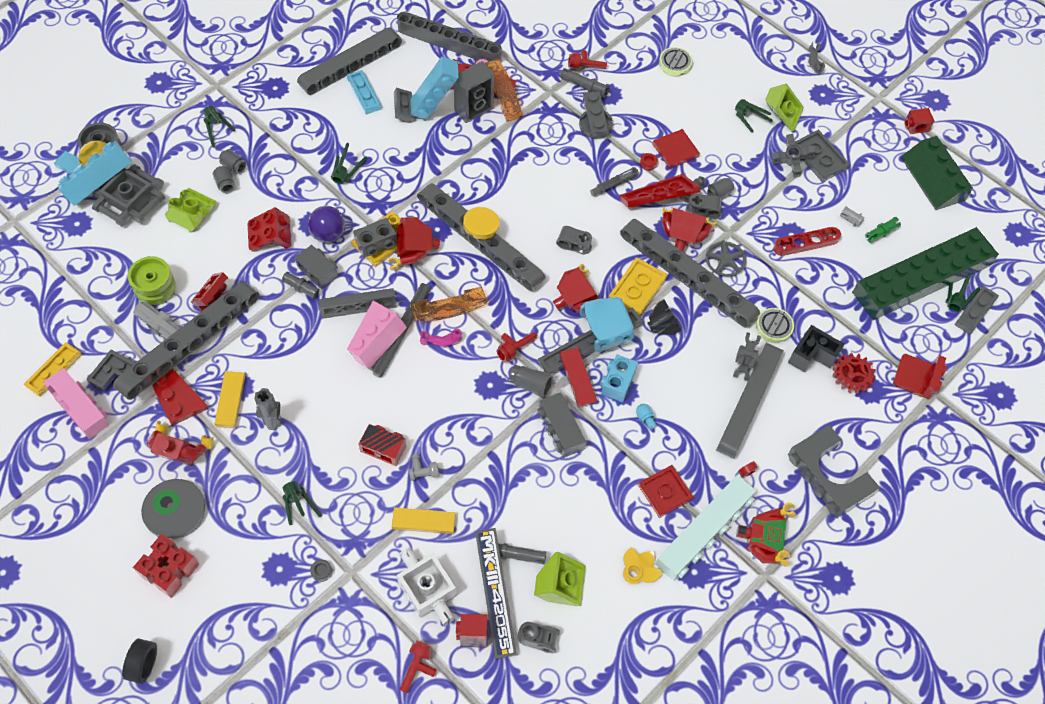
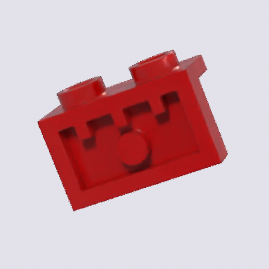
(210, 291)

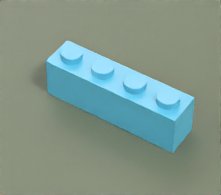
(434, 88)
(94, 173)

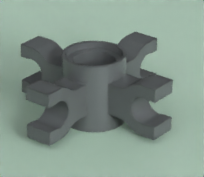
(792, 148)
(747, 356)

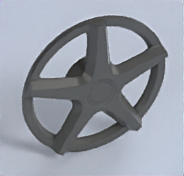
(726, 259)

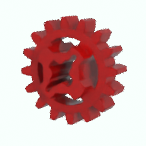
(854, 373)

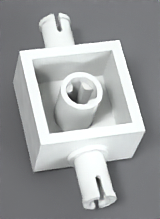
(433, 574)

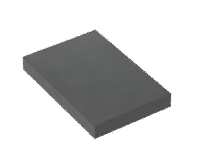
(827, 160)

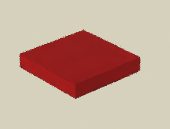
(676, 148)
(665, 491)

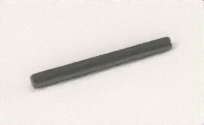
(407, 319)

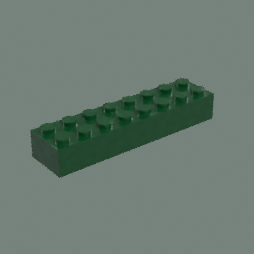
(924, 273)

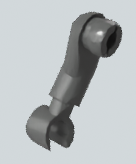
(816, 65)

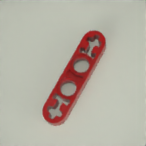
(807, 241)

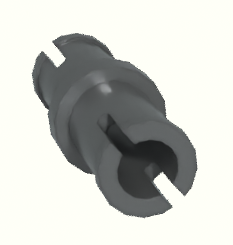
(300, 285)

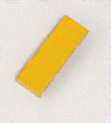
(62, 358)
(230, 399)
(423, 520)

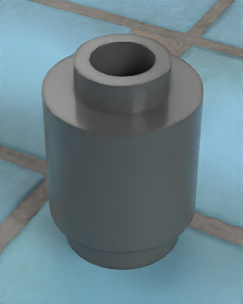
(232, 161)
(224, 179)
(721, 187)

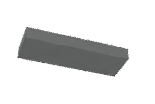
(976, 310)

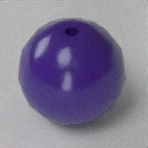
(326, 224)

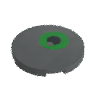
(173, 508)

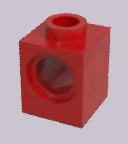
(919, 121)

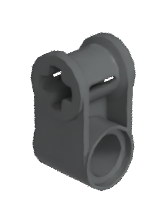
(705, 205)
(573, 239)
(540, 637)

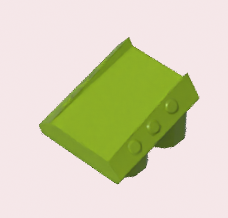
(189, 208)

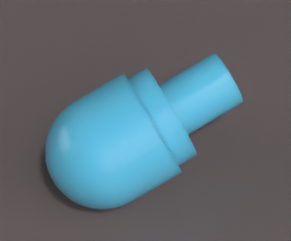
(646, 415)

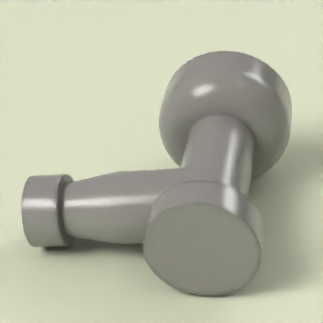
(417, 471)

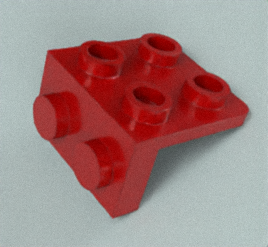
(269, 227)
(919, 375)

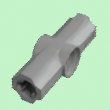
(156, 321)

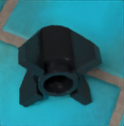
(663, 320)

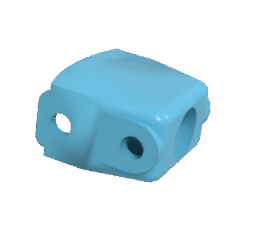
(608, 322)

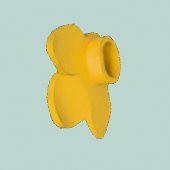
(642, 565)

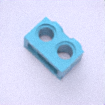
(620, 378)

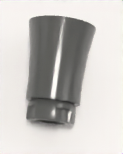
(531, 380)

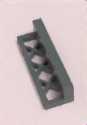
(356, 303)

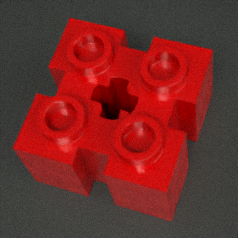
(153, 567)

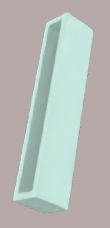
(705, 528)

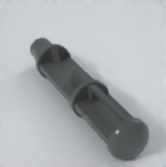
(615, 181)

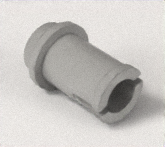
(852, 216)

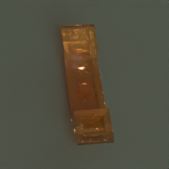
(505, 91)
(449, 307)

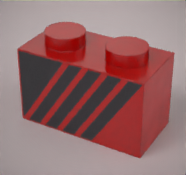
(382, 444)
(472, 630)

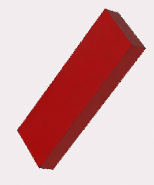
(578, 377)

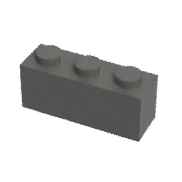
(561, 425)

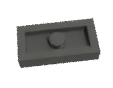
(402, 104)

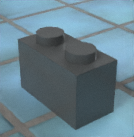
(316, 266)

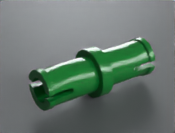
(882, 229)

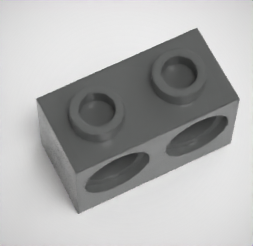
(374, 234)

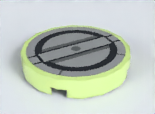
(675, 61)
(775, 325)

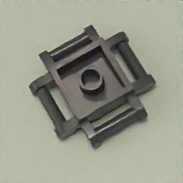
(130, 194)

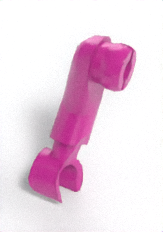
(447, 340)

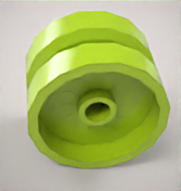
(151, 280)

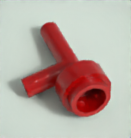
(575, 61)
(507, 350)
(421, 651)

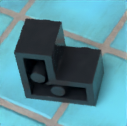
(817, 346)

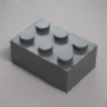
(474, 92)

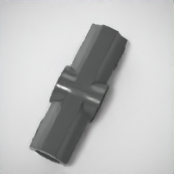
(268, 409)

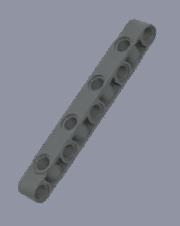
(502, 254)
(690, 273)
(185, 340)

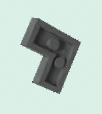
(111, 366)

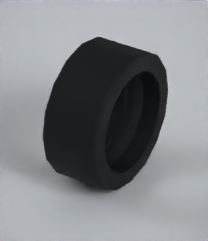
(139, 661)

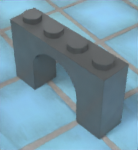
(837, 497)

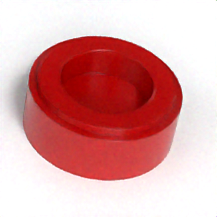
(648, 161)
(748, 469)

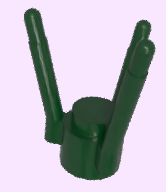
(745, 108)
(213, 116)
(340, 172)
(957, 301)
(294, 493)

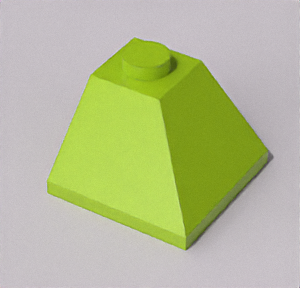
(785, 105)
(561, 580)

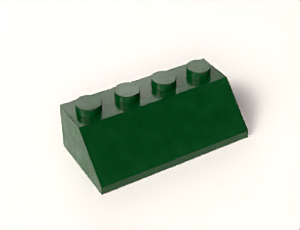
(937, 173)

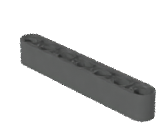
(448, 37)
(349, 61)
(749, 400)

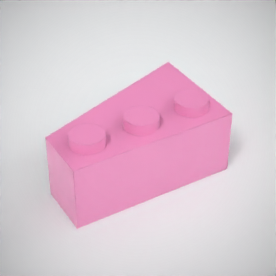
(375, 334)
(76, 403)

